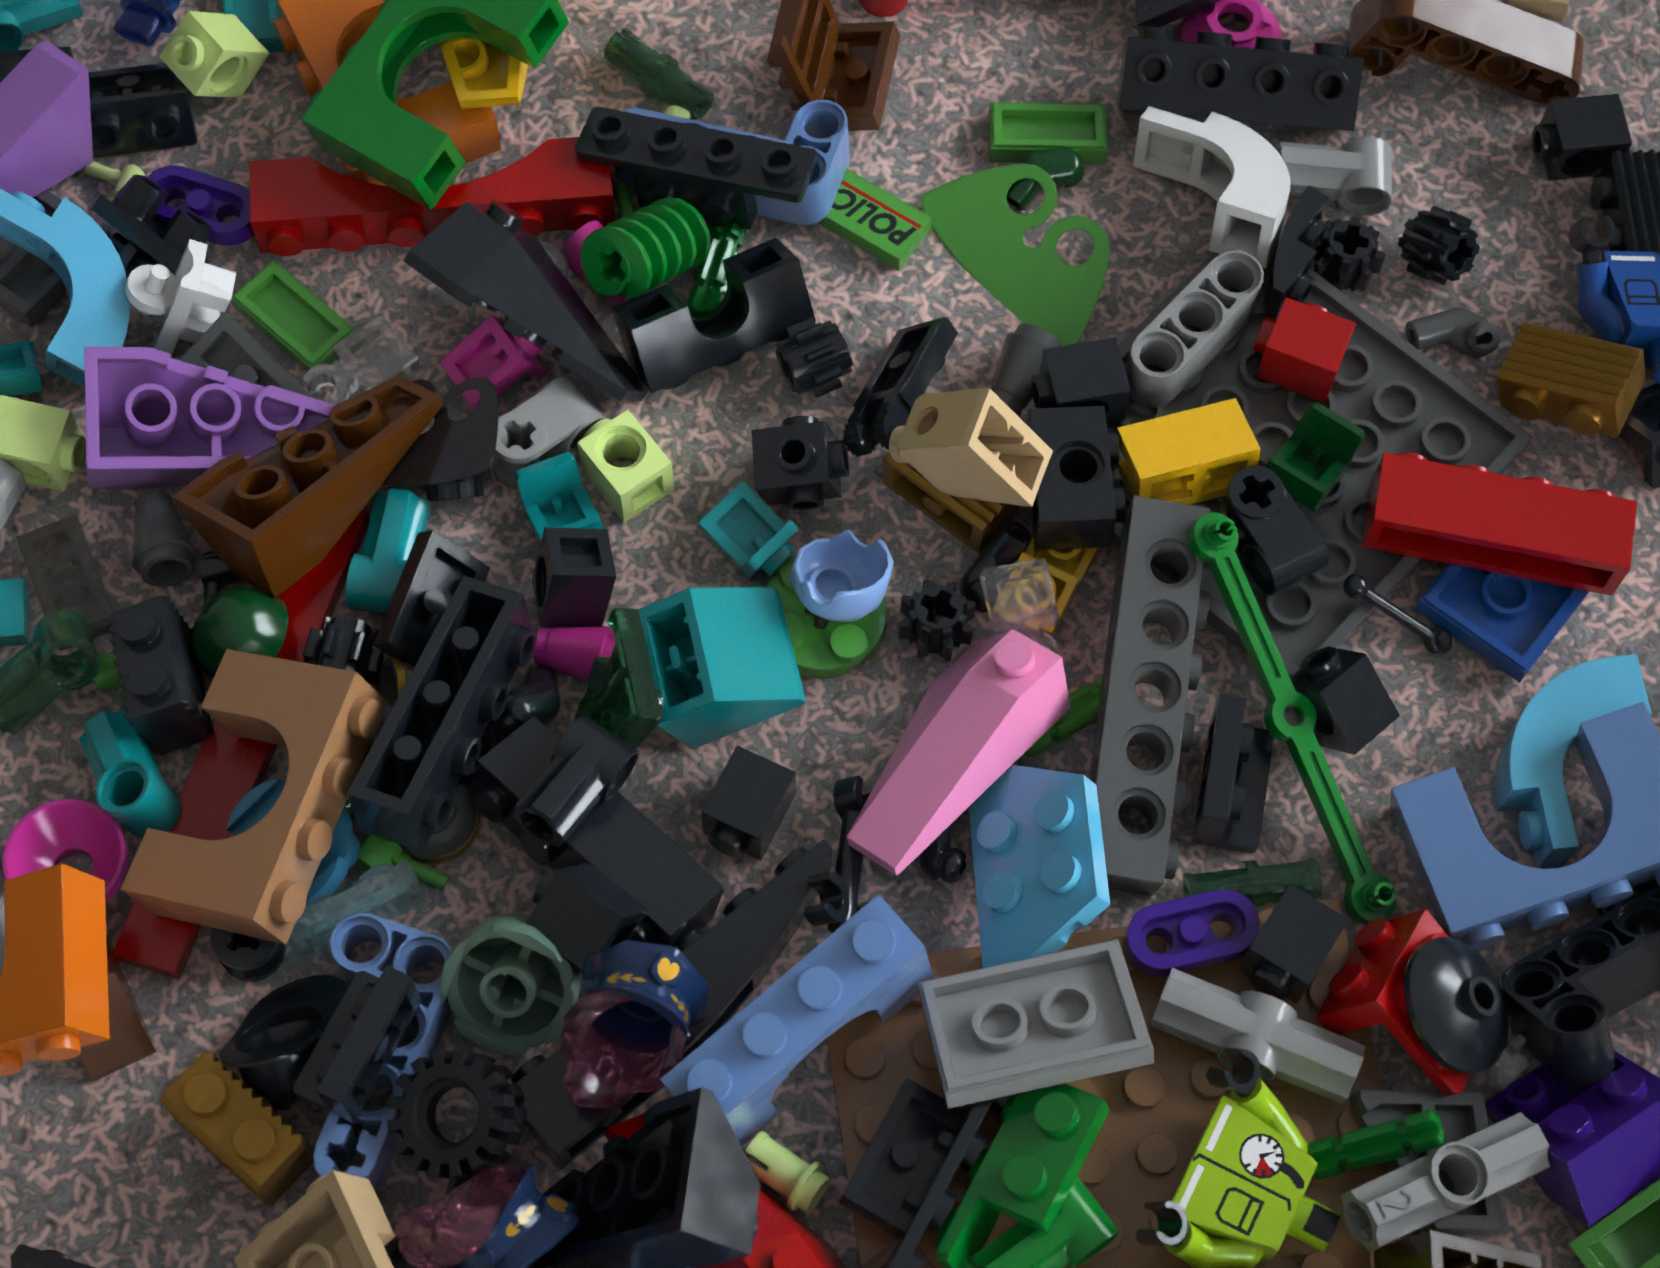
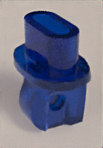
(146, 20)

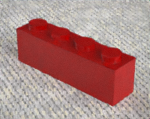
(1500, 523)

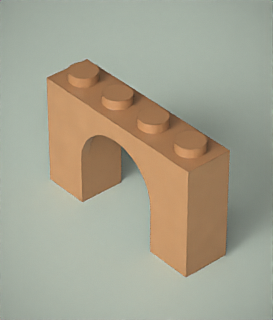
(263, 876)

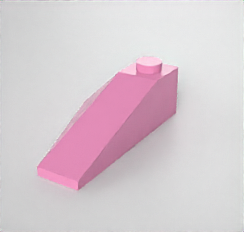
(959, 743)

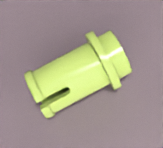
(787, 1173)

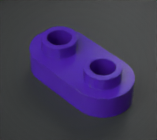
(208, 198)
(1189, 934)

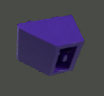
(1597, 1134)

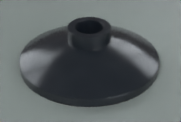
(1456, 1005)

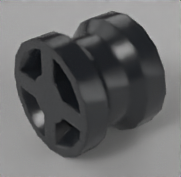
(252, 960)

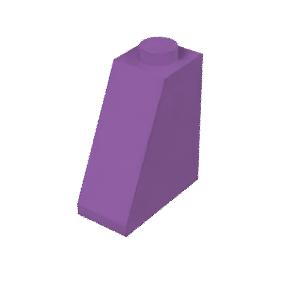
(44, 121)

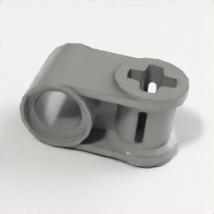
(543, 428)

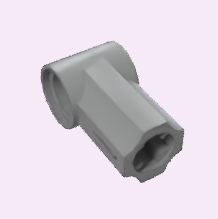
(1352, 174)

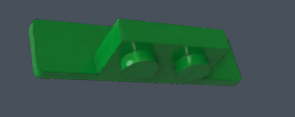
(1025, 1169)

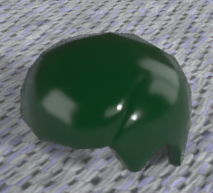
(238, 621)

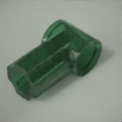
(38, 676)

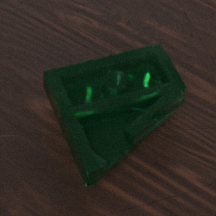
(622, 687)

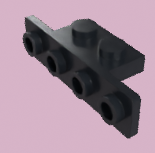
(697, 164)
(911, 1164)

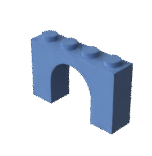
(1484, 893)
(857, 969)

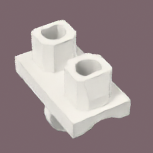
(187, 300)

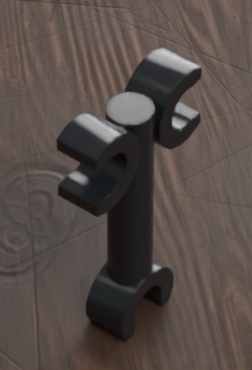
(840, 888)

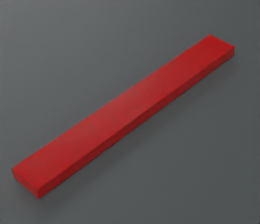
(234, 765)

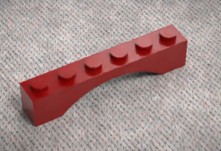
(309, 206)

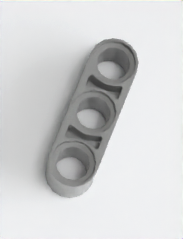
(1202, 305)

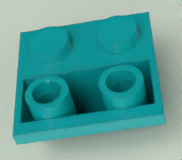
(720, 660)

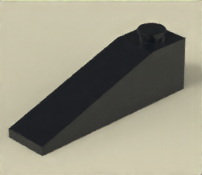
(494, 262)

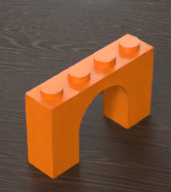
(321, 37)
(53, 967)

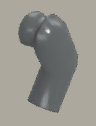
(1457, 329)

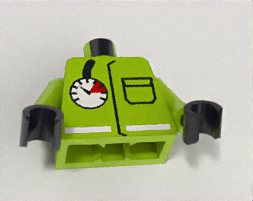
(1242, 1181)

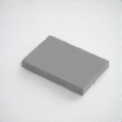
(1035, 1023)

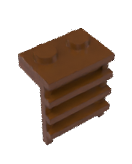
(834, 60)

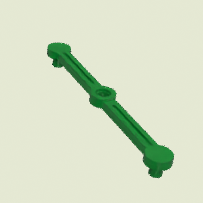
(1367, 894)

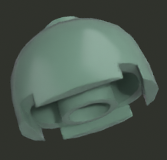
(509, 985)

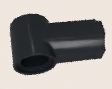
(582, 770)

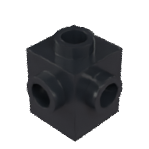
(799, 463)

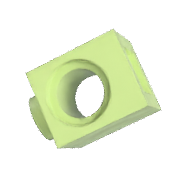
(214, 54)
(40, 442)
(630, 487)

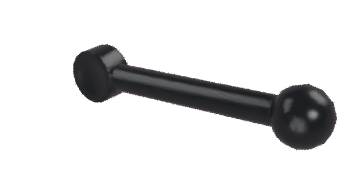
(1435, 640)

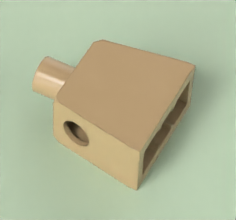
(972, 447)

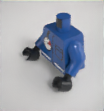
(1618, 291)

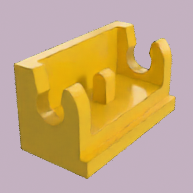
(1187, 453)

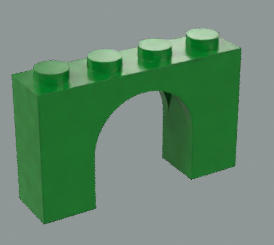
(359, 106)

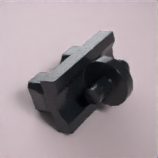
(133, 216)

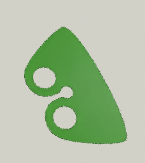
(988, 242)

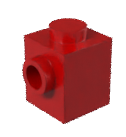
(1303, 348)

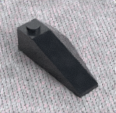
(664, 1195)

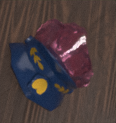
(630, 1021)
(487, 1223)

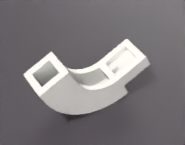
(1229, 165)

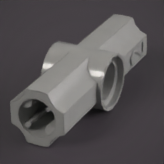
(1265, 1026)
(1416, 1198)

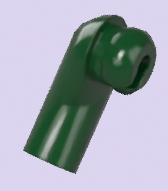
(1060, 163)

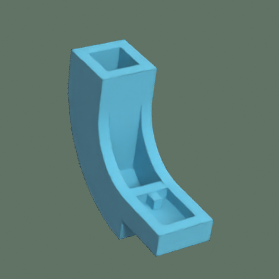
(87, 267)
(1534, 751)

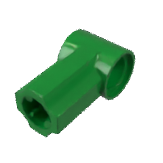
(1074, 1237)

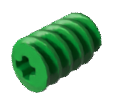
(645, 248)

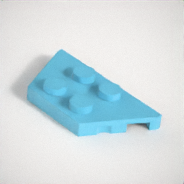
(1036, 862)

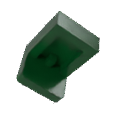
(1316, 455)

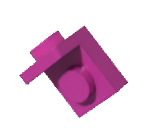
(493, 355)

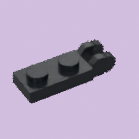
(896, 384)

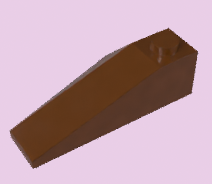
(295, 500)

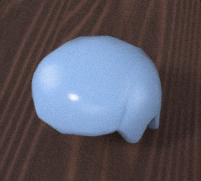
(841, 576)

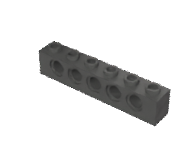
(1150, 534)

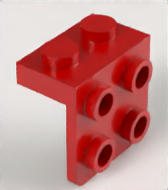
(1372, 990)

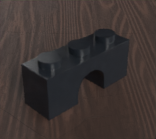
(760, 302)

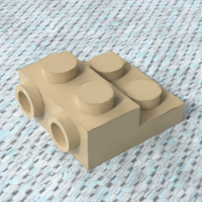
(328, 1227)

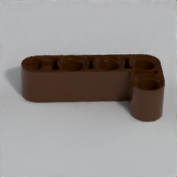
(1472, 38)

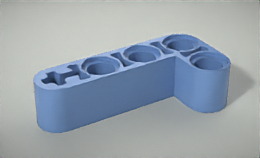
(815, 126)
(403, 950)

